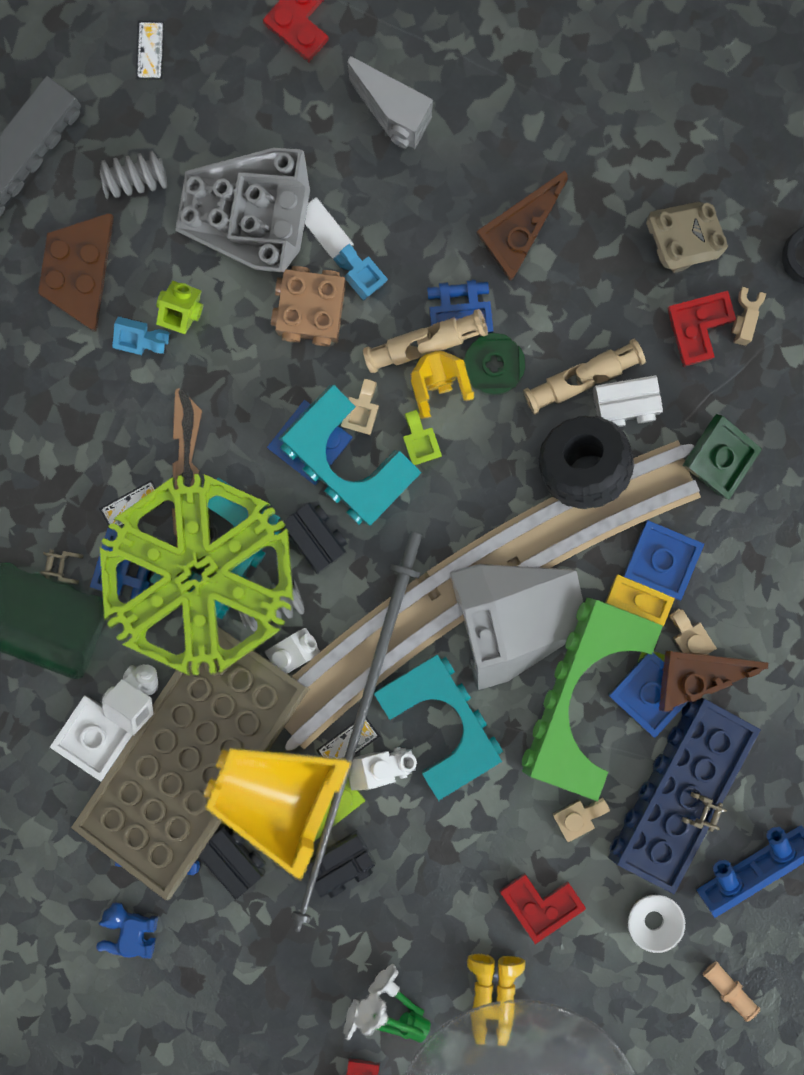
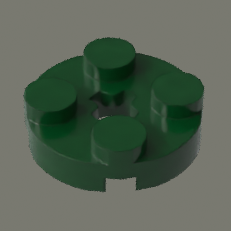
(507, 352)

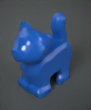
(131, 937)

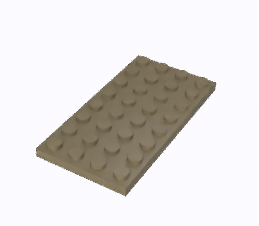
(152, 800)

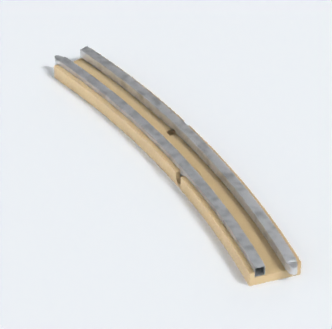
(429, 606)

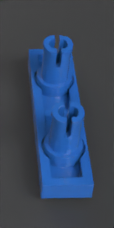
(755, 872)

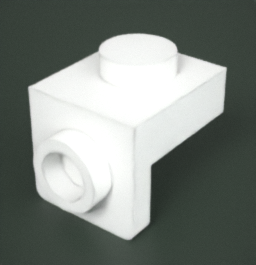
(293, 651)

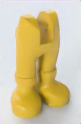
(483, 967)

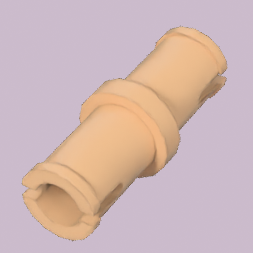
(731, 991)

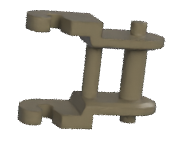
(50, 557)
(700, 822)

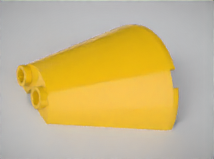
(275, 800)

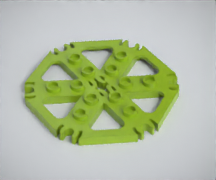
(170, 561)

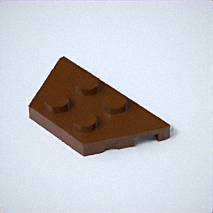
(77, 267)

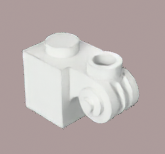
(128, 700)
(381, 768)

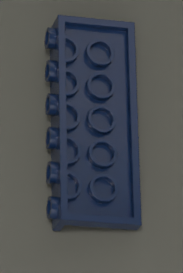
(699, 758)

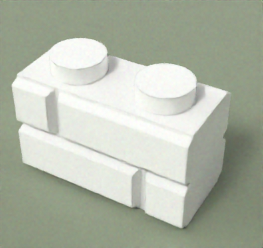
(628, 400)

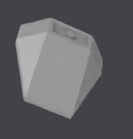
(248, 207)
(515, 616)

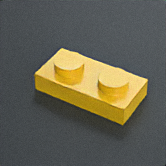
(639, 600)

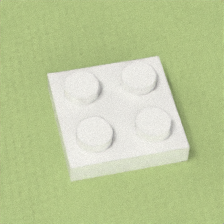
(91, 739)

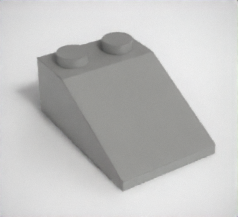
(397, 107)

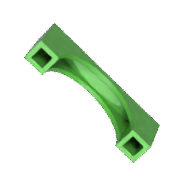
(554, 752)

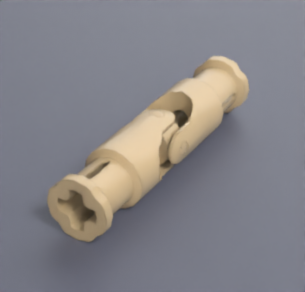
(429, 340)
(597, 370)

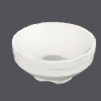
(663, 937)

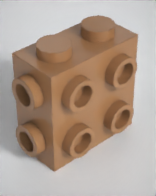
(309, 305)

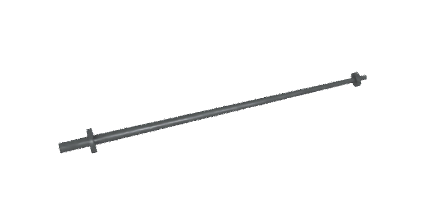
(404, 573)

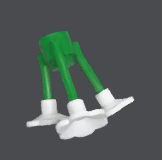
(370, 1013)

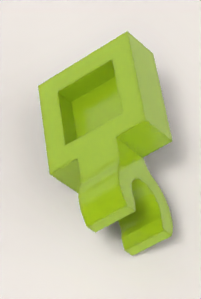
(420, 443)

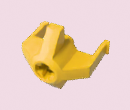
(438, 372)

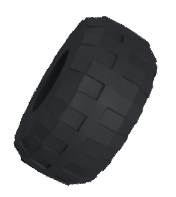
(593, 485)

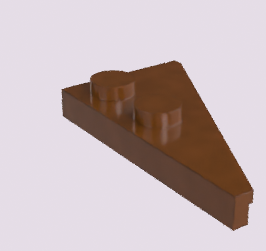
(516, 229)
(693, 675)

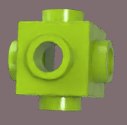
(178, 307)

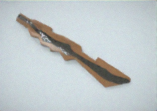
(186, 426)

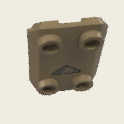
(686, 235)

